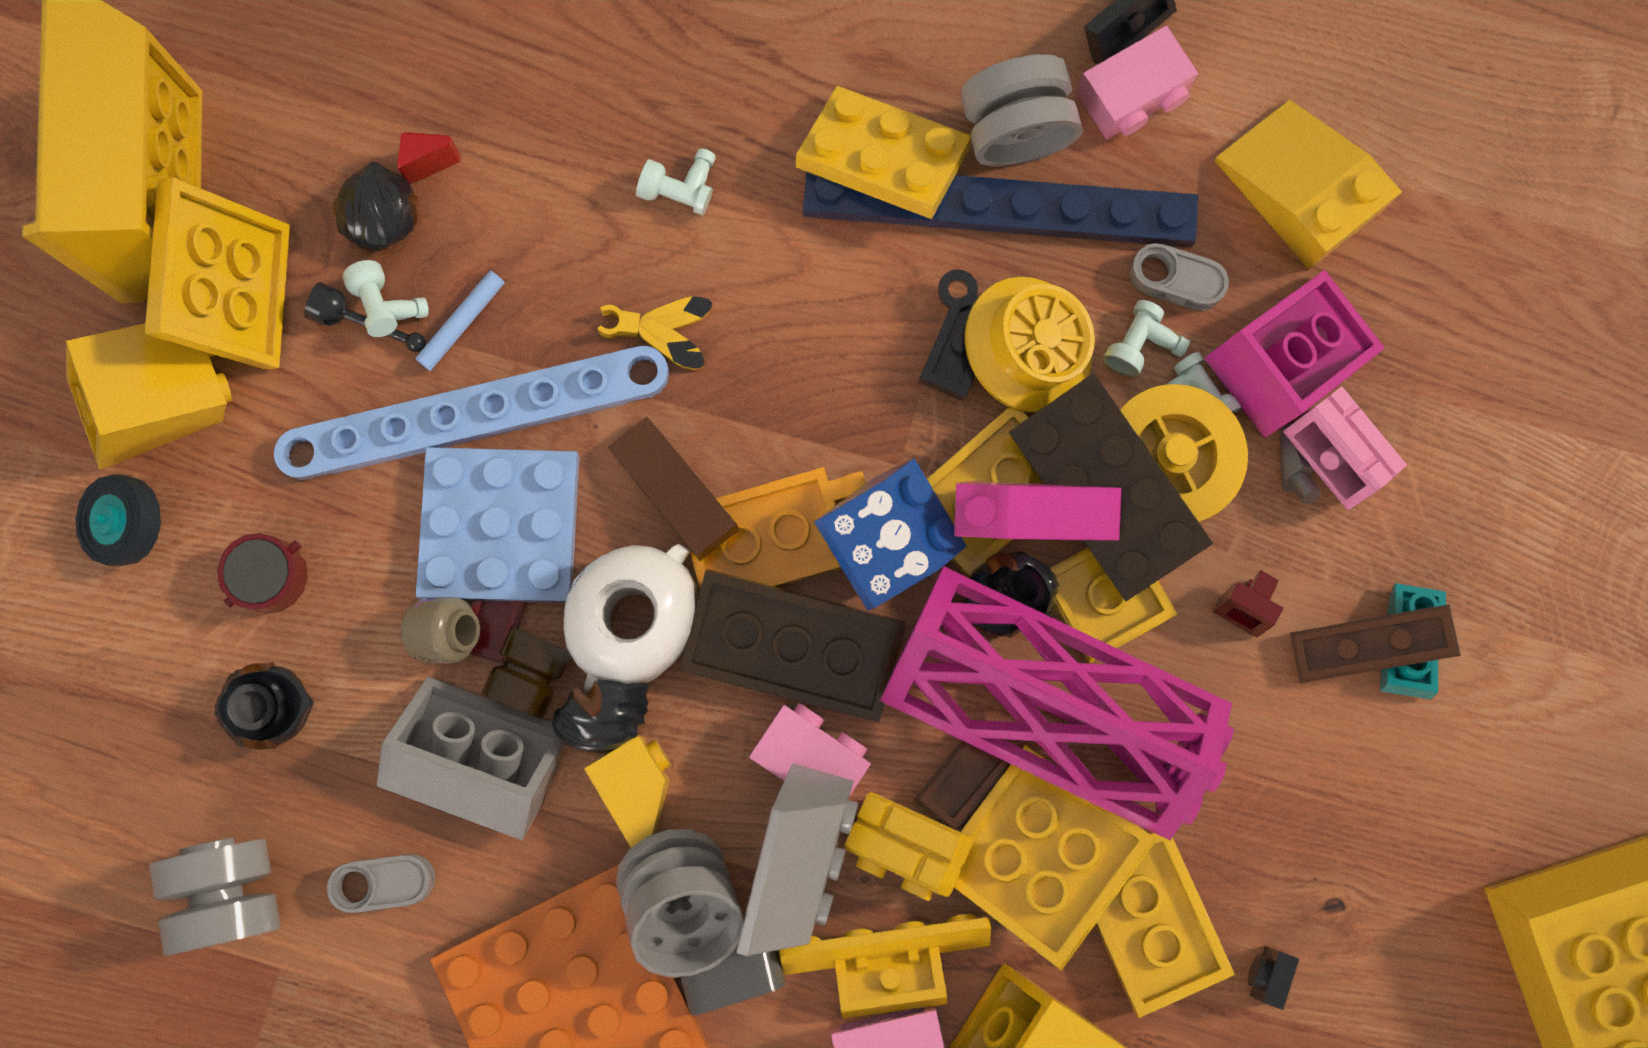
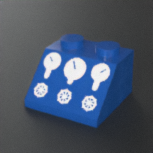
(890, 534)

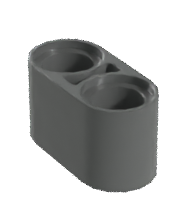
(733, 981)

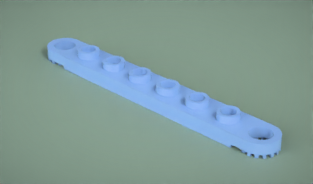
(471, 413)

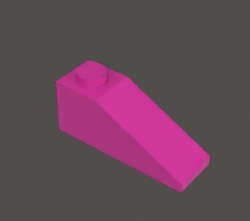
(1037, 511)

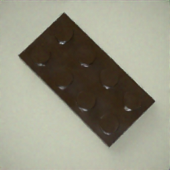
(1091, 443)
(792, 645)

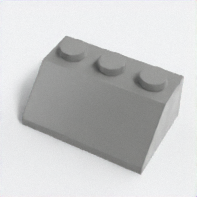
(471, 758)
(798, 861)

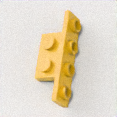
(891, 967)

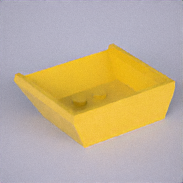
(108, 129)
(1581, 946)

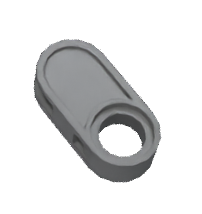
(1190, 278)
(391, 883)

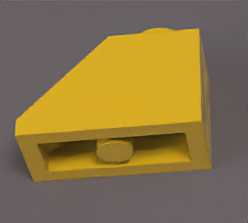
(633, 786)

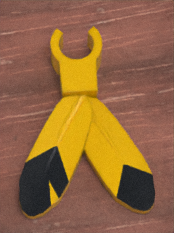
(658, 328)

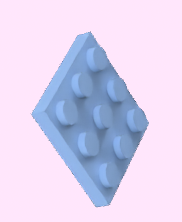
(498, 525)

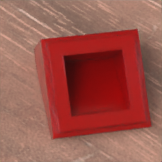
(425, 155)

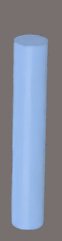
(460, 320)

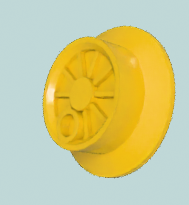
(1028, 342)
(1193, 443)

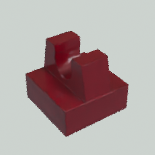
(1250, 605)

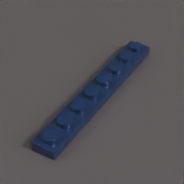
(1025, 209)

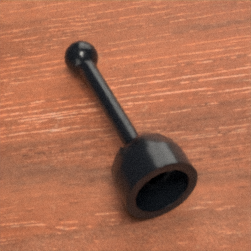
(328, 307)

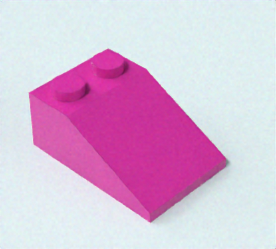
(1294, 354)

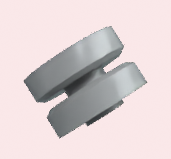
(1021, 110)

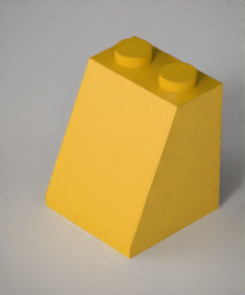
(141, 391)
(1026, 1016)

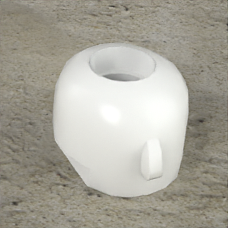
(607, 581)

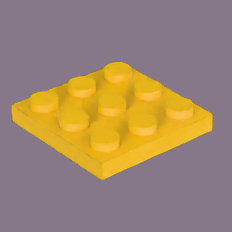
(217, 275)
(1047, 861)

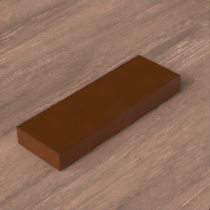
(673, 488)
(1375, 643)

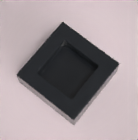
(1272, 977)

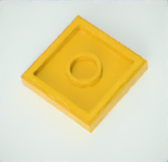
(1095, 606)

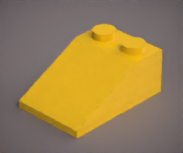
(1307, 181)

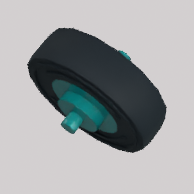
(118, 520)

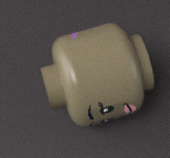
(439, 630)

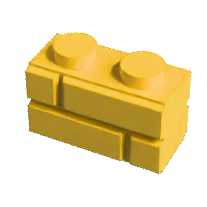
(907, 845)

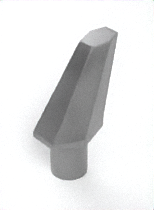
(1296, 472)

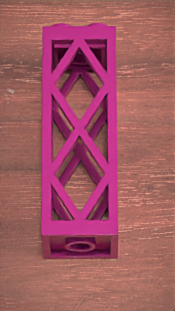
(1168, 772)

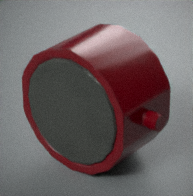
(262, 573)

